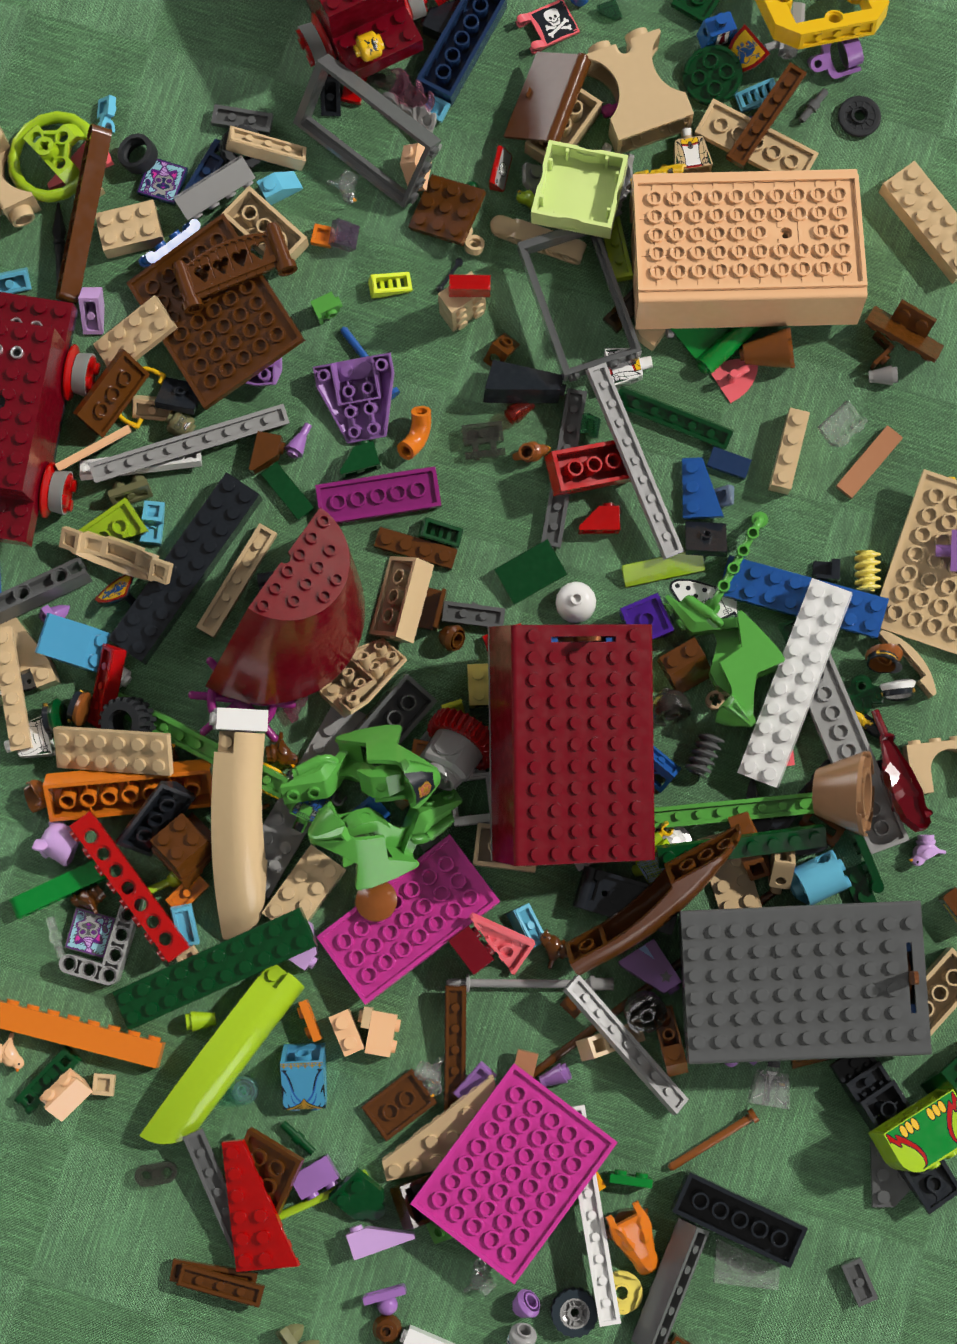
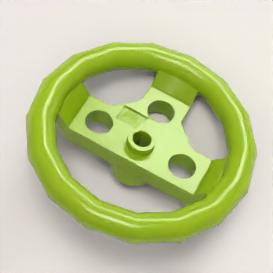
(51, 151)

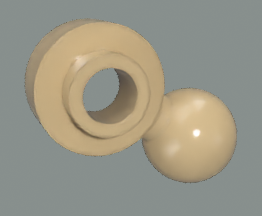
(474, 244)

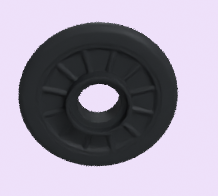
(853, 126)

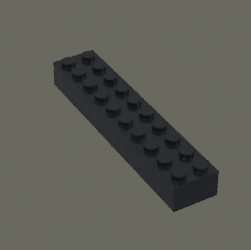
(193, 561)

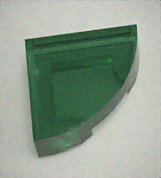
(610, 10)

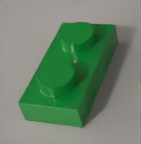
(639, 1179)

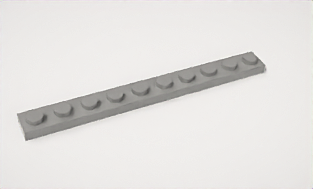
(188, 443)
(634, 461)

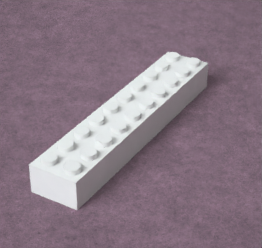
(795, 683)

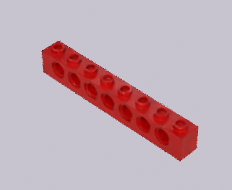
(79, 832)

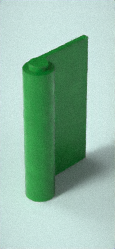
(713, 345)

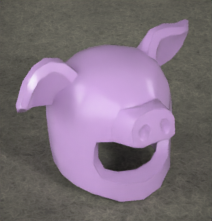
(57, 843)

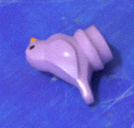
(924, 850)

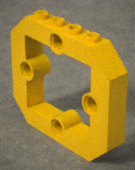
(826, 30)

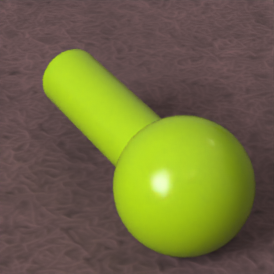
(169, 881)

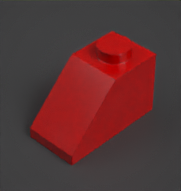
(602, 520)

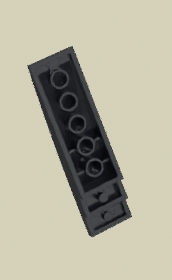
(878, 1100)

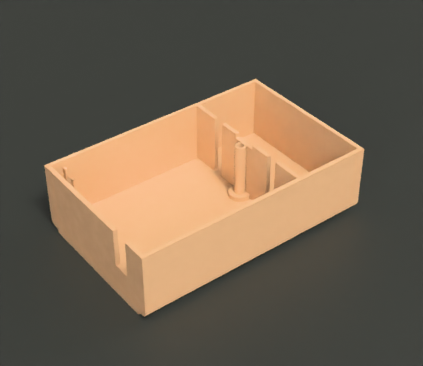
(747, 249)

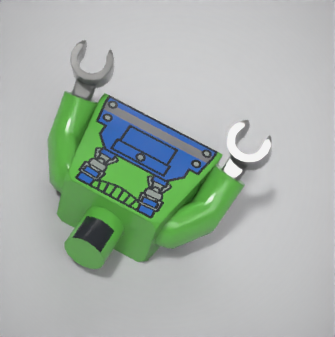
(308, 810)

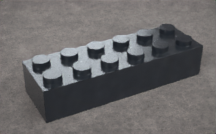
(739, 1218)

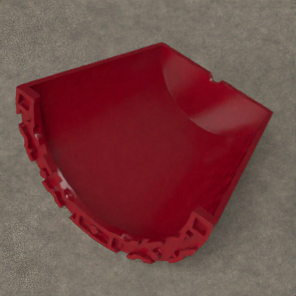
(298, 625)

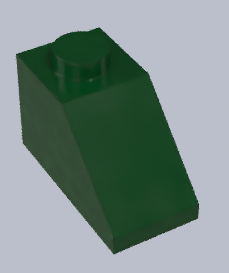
(361, 460)

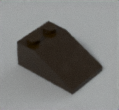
(403, 1196)

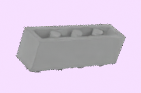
(214, 187)

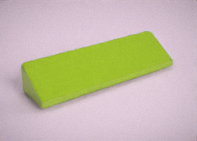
(660, 569)

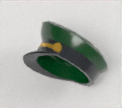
(53, 715)

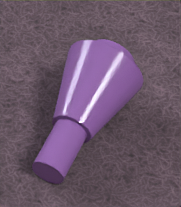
(296, 446)

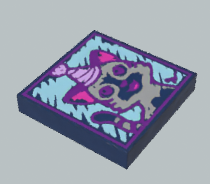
(163, 181)

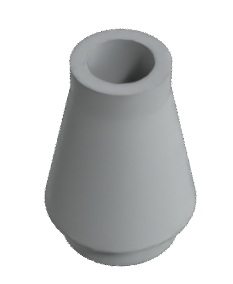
(885, 375)

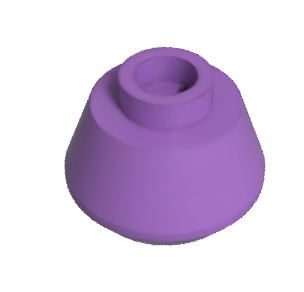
(526, 1304)

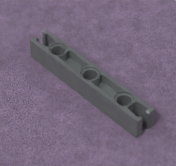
(43, 589)

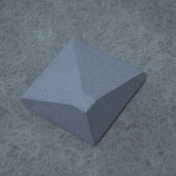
(725, 495)

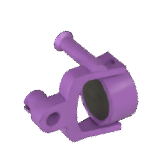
(850, 54)

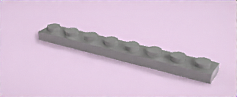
(625, 1044)

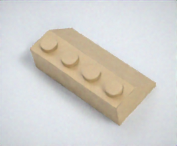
(401, 599)

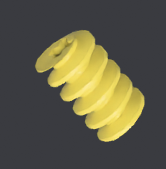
(867, 571)

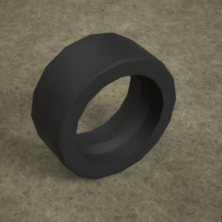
(128, 146)

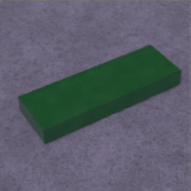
(287, 491)

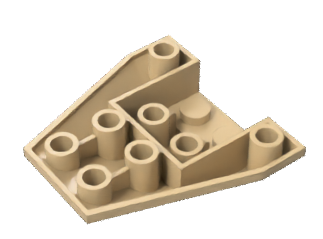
(363, 677)

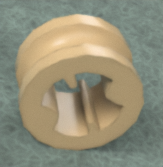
(709, 703)

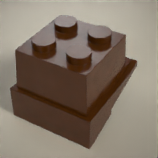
(184, 848)

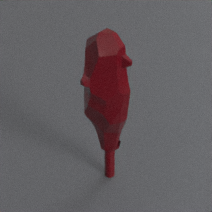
(896, 775)

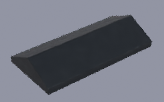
(160, 809)

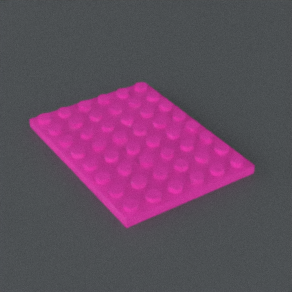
(514, 1173)

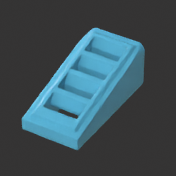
(762, 86)

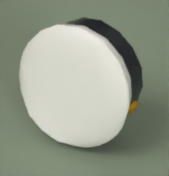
(898, 690)

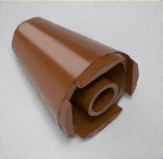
(770, 350)

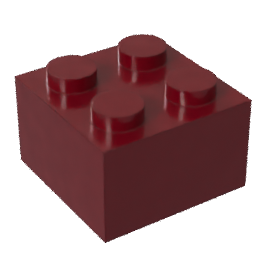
(471, 949)

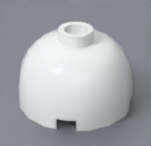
(575, 602)

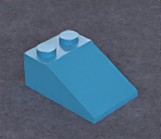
(71, 642)

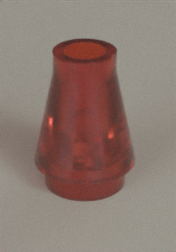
(517, 411)

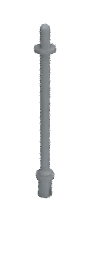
(594, 983)

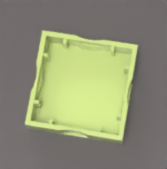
(579, 189)

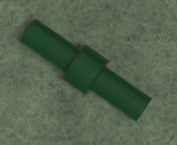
(297, 1137)

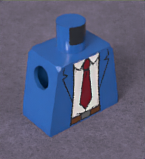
(717, 30)

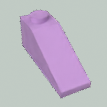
(372, 1239)

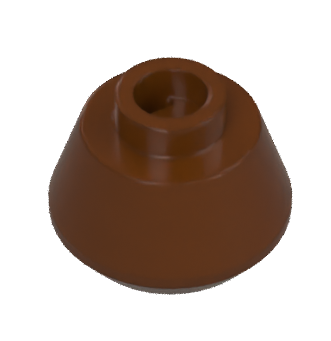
(452, 637)
(389, 1323)

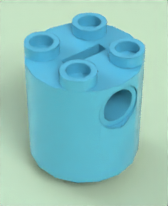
(819, 878)

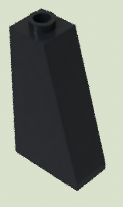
(522, 385)

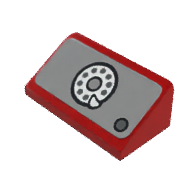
(500, 169)

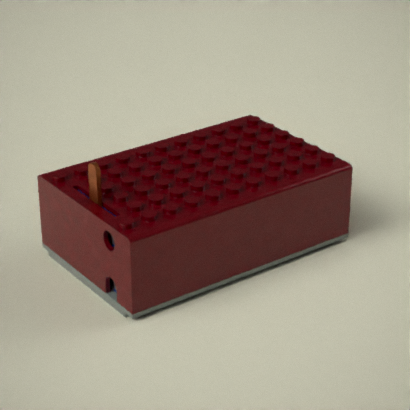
(571, 743)

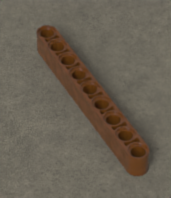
(83, 213)

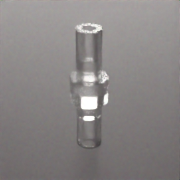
(55, 937)

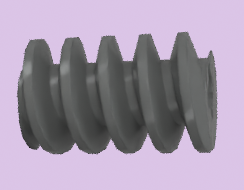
(703, 754)

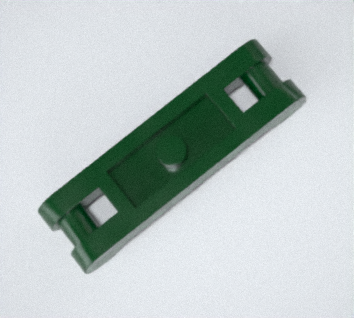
(868, 864)
(46, 1079)

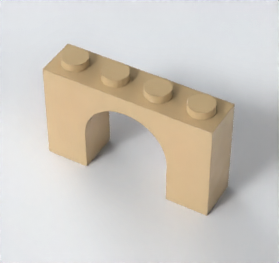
(921, 755)

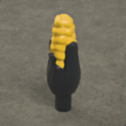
(868, 724)

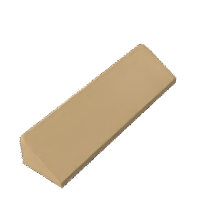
(266, 148)

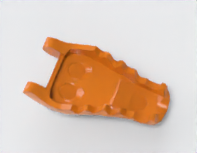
(635, 1239)

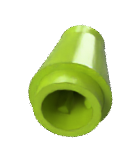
(199, 1020)

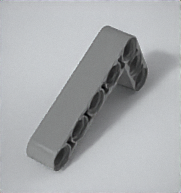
(114, 943)

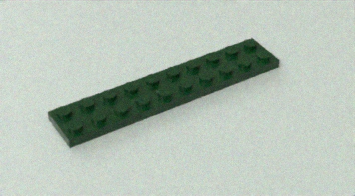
(215, 968)

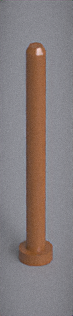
(751, 1116)

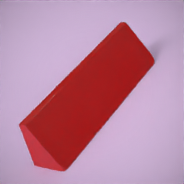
(107, 680)

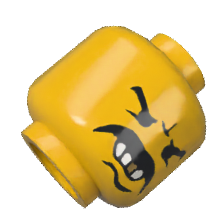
(368, 46)

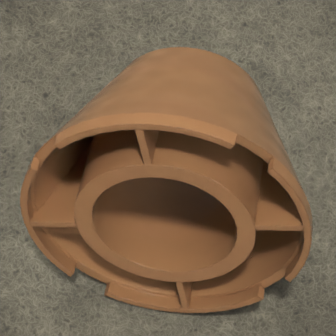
(845, 793)

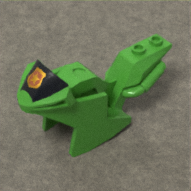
(400, 776)

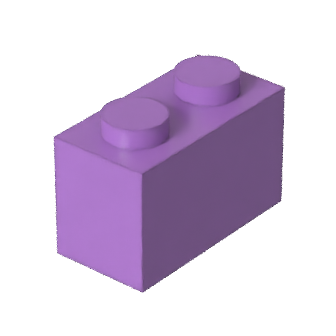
(315, 1177)

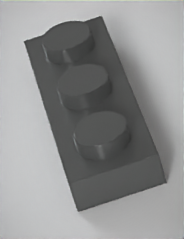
(230, 116)
(472, 614)

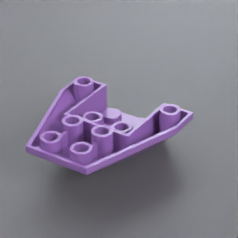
(358, 395)

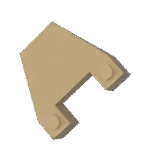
(40, 666)

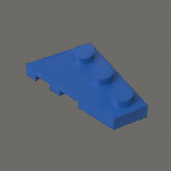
(698, 492)

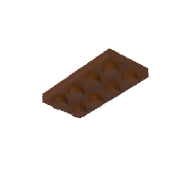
(111, 393)

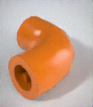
(418, 433)

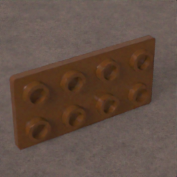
(908, 327)

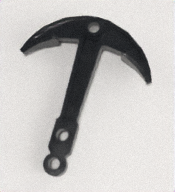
(782, 822)

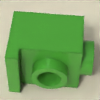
(326, 306)

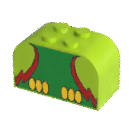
(920, 1134)

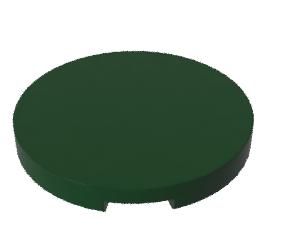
(712, 74)

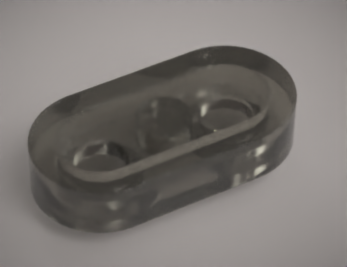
(157, 1173)

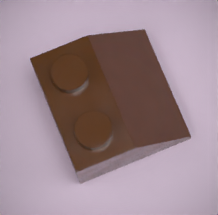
(685, 666)

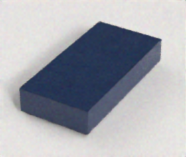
(729, 463)

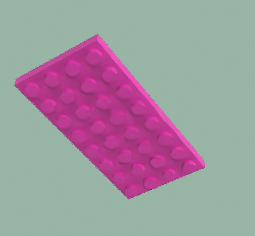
(429, 911)

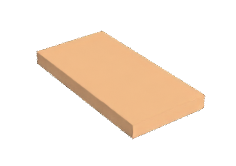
(93, 447)

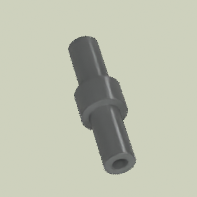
(813, 105)

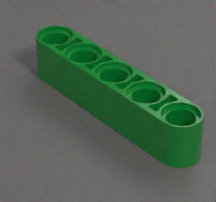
(56, 889)

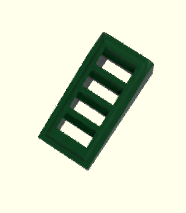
(430, 537)

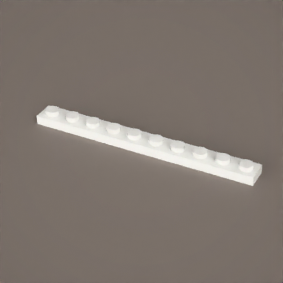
(598, 1250)

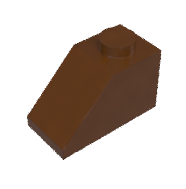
(266, 451)

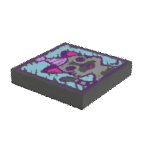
(90, 932)

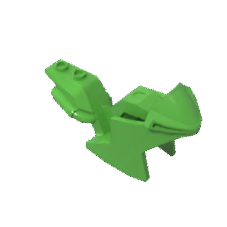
(739, 658)
(376, 845)

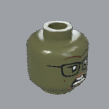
(180, 423)

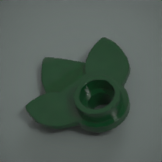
(863, 698)

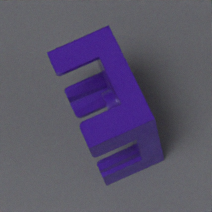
(648, 611)

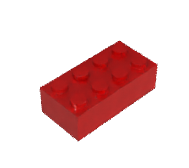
(585, 468)

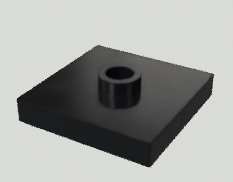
(176, 396)
(705, 539)

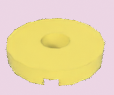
(635, 1291)

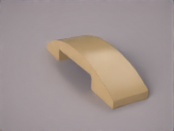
(926, 682)

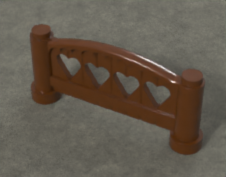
(275, 257)

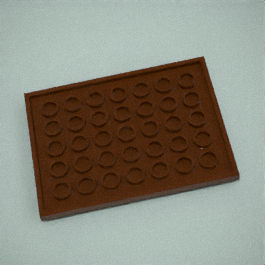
(234, 332)

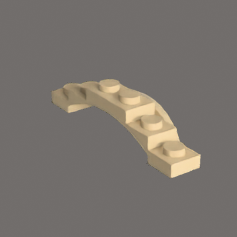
(116, 555)

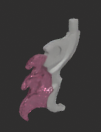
(413, 100)

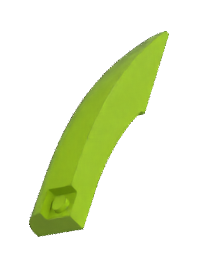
(224, 1057)

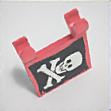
(551, 23)

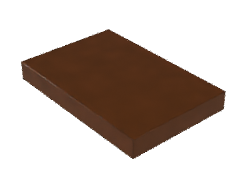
(398, 1105)

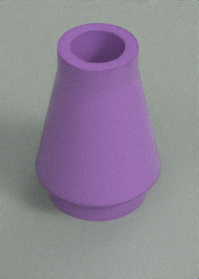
(557, 1075)

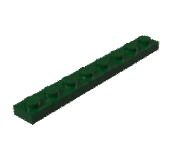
(756, 843)

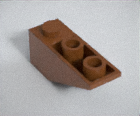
(758, 865)
(671, 1045)

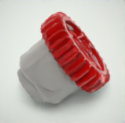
(456, 746)

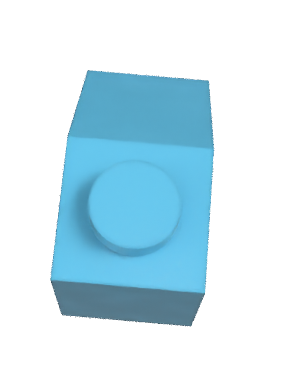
(279, 186)

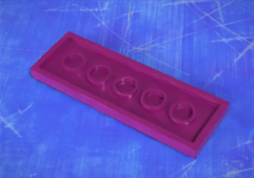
(380, 495)

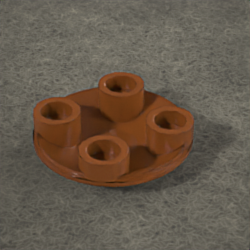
(376, 902)

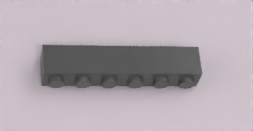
(670, 1283)

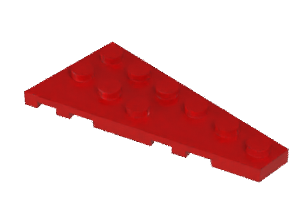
(255, 1224)

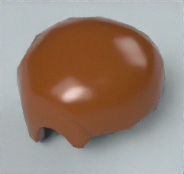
(35, 796)

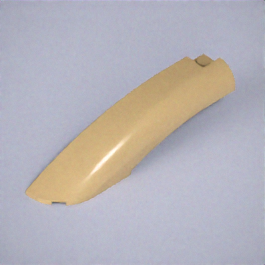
(238, 831)

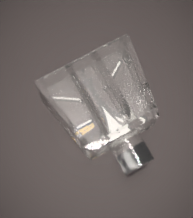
(770, 1087)

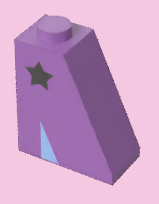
(652, 967)

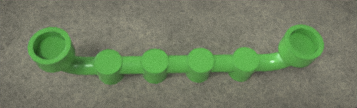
(758, 522)

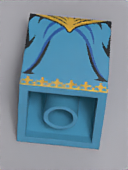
(304, 1076)

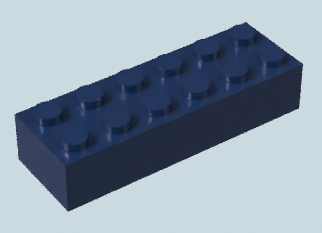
(460, 47)

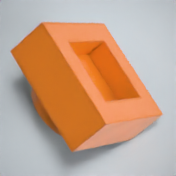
(321, 236)

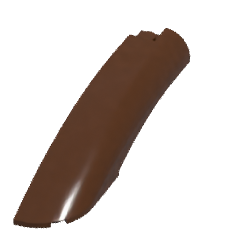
(655, 906)

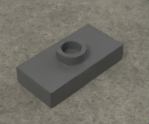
(859, 1281)

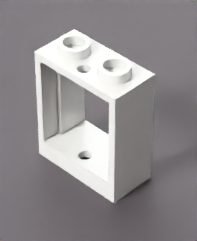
(239, 719)
(474, 819)

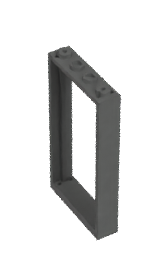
(304, 120)
(555, 238)

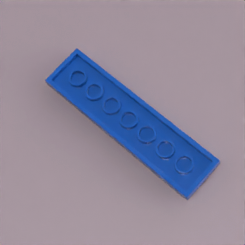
(786, 590)

